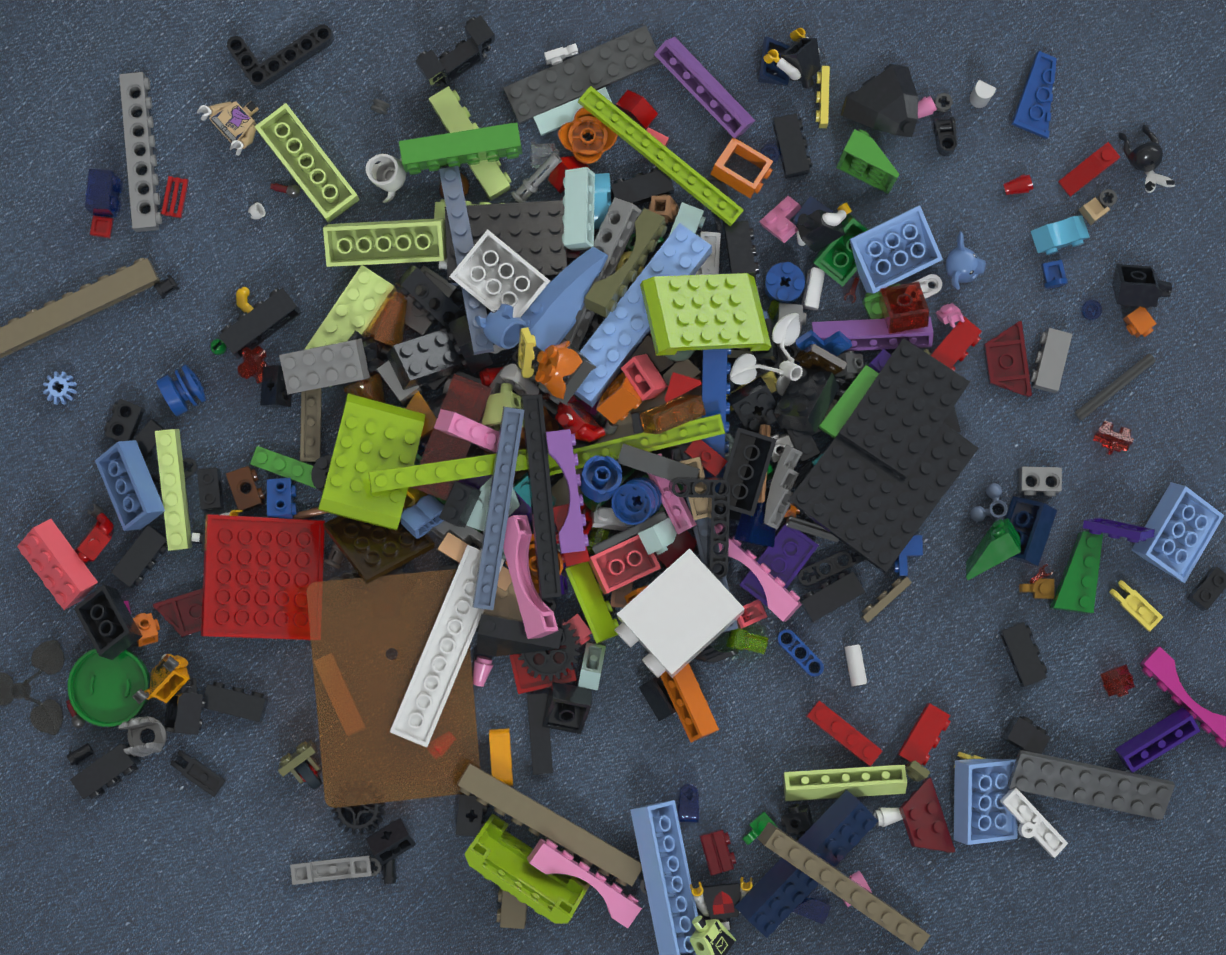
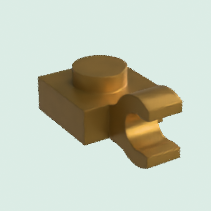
(1041, 589)

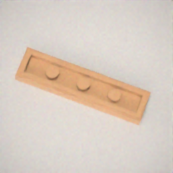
(455, 548)

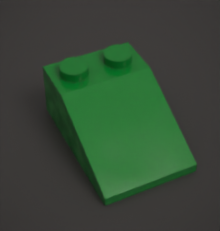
(837, 257)
(996, 546)

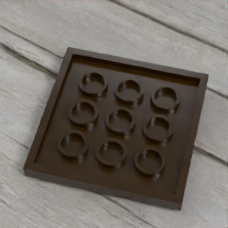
(374, 548)

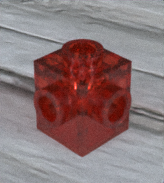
(1117, 681)

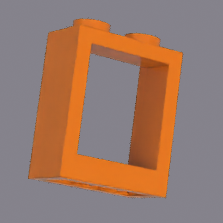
(735, 180)

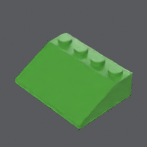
(867, 162)

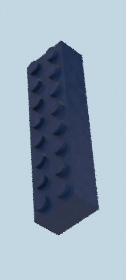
(788, 886)

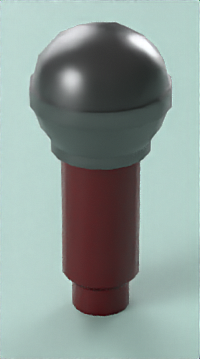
(291, 190)
(77, 721)

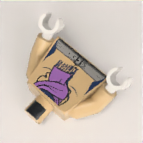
(233, 122)

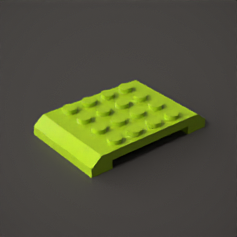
(704, 313)
(370, 440)
(505, 862)

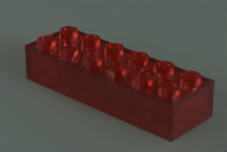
(468, 400)

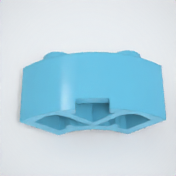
(602, 198)
(1060, 234)

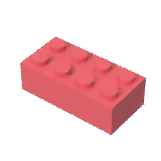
(57, 564)

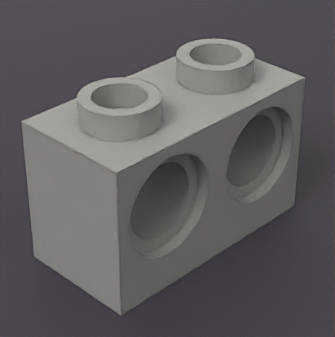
(1039, 475)

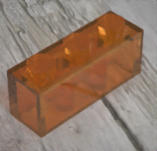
(672, 414)

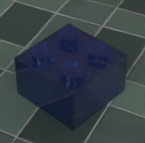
(103, 193)

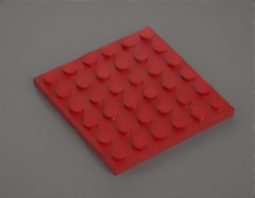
(259, 576)

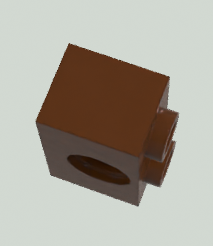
(237, 480)

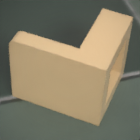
(1093, 211)

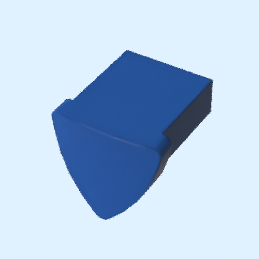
(1054, 274)

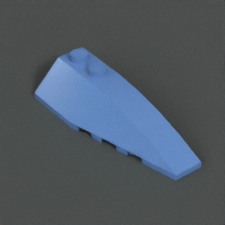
(556, 307)

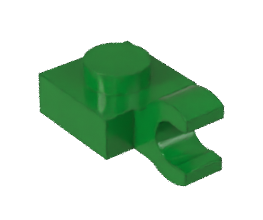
(757, 826)

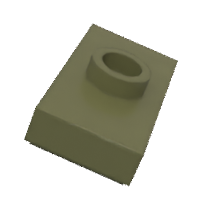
(916, 771)

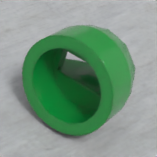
(221, 349)

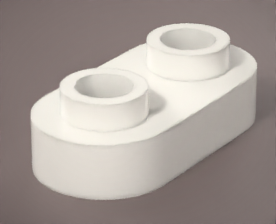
(928, 292)

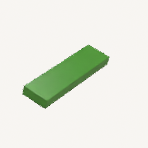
(848, 402)

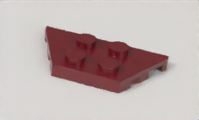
(1008, 361)
(183, 612)
(925, 820)

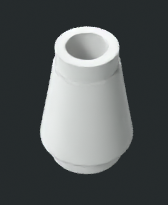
(887, 816)

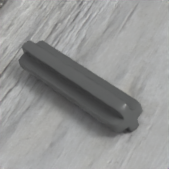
(809, 527)

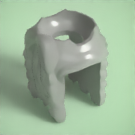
(136, 727)

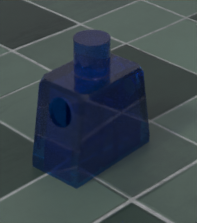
(754, 530)

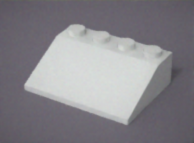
(499, 276)

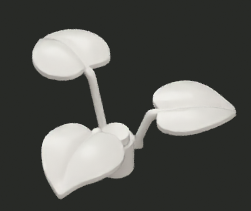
(785, 333)

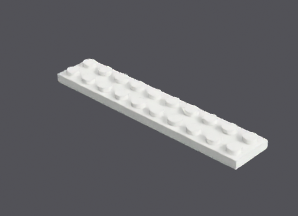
(441, 655)

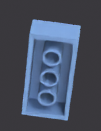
(129, 485)

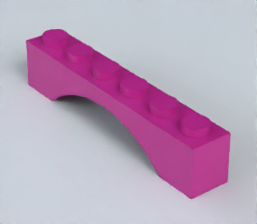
(1163, 670)

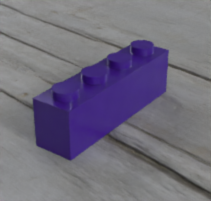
(1157, 740)

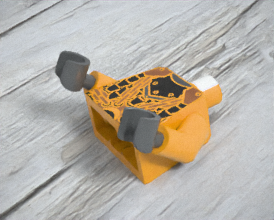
(166, 679)

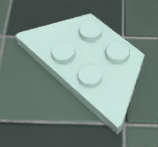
(479, 513)

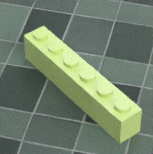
(457, 119)
(173, 489)
(834, 782)

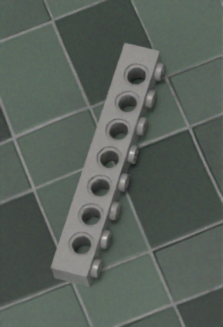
(128, 85)
(619, 234)

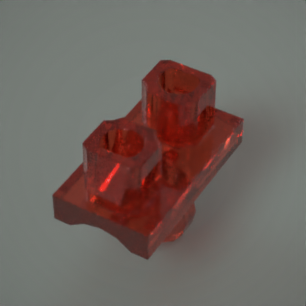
(252, 363)
(1112, 440)

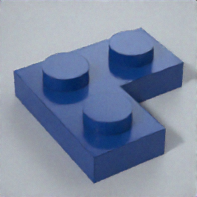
(834, 344)

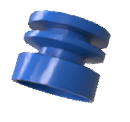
(181, 390)
(627, 504)

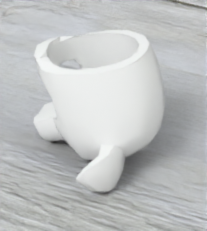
(387, 174)

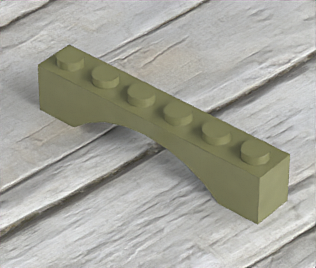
(605, 293)

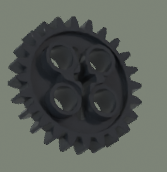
(551, 666)

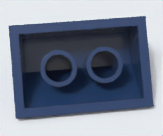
(1033, 524)

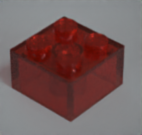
(904, 307)

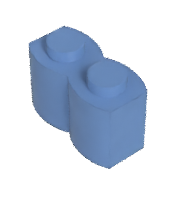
(422, 516)

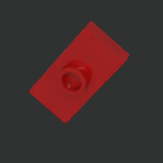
(710, 459)

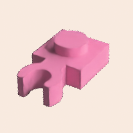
(949, 314)

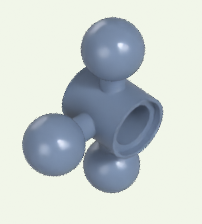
(994, 492)

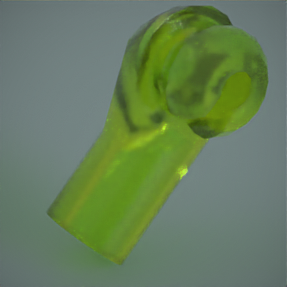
(773, 309)

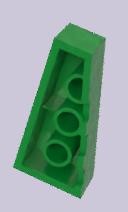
(1080, 576)

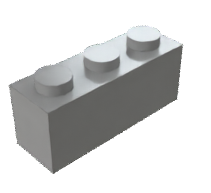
(1051, 360)

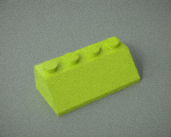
(592, 602)

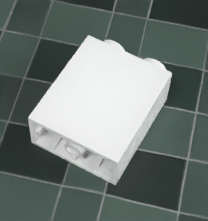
(678, 615)

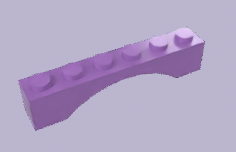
(560, 448)

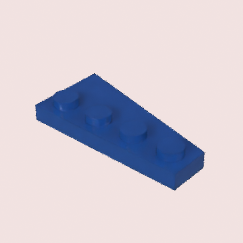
(1035, 102)

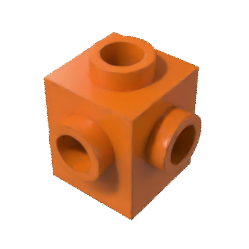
(148, 628)

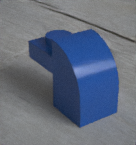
(912, 549)

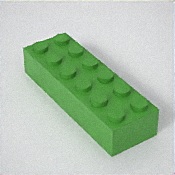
(460, 148)

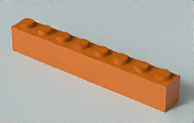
(686, 697)

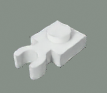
(558, 55)

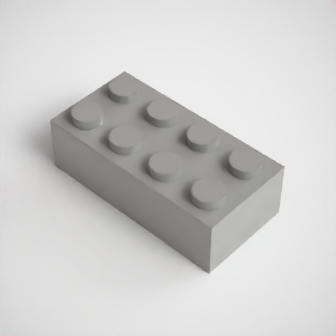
(324, 366)

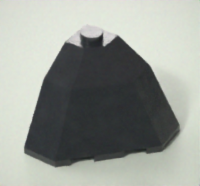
(885, 102)

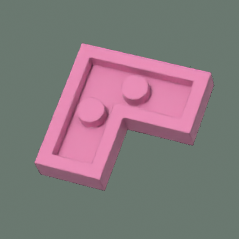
(778, 219)

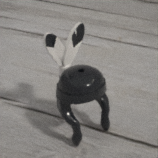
(1146, 159)

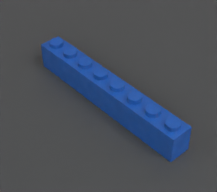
(714, 398)

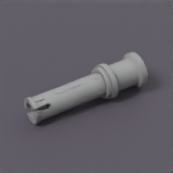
(532, 187)

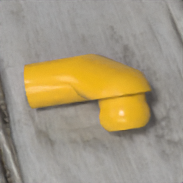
(242, 301)

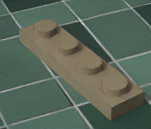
(311, 425)

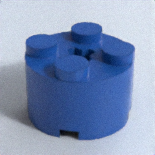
(787, 272)
(597, 468)

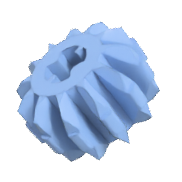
(61, 396)

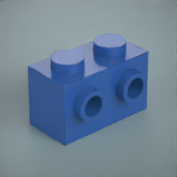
(281, 498)

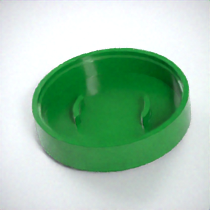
(104, 687)

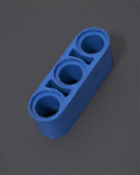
(809, 655)

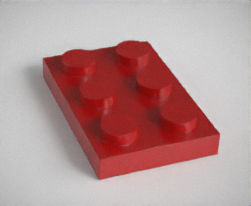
(526, 682)

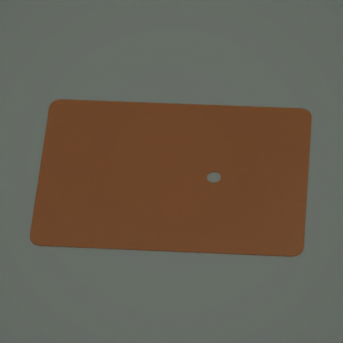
(363, 690)

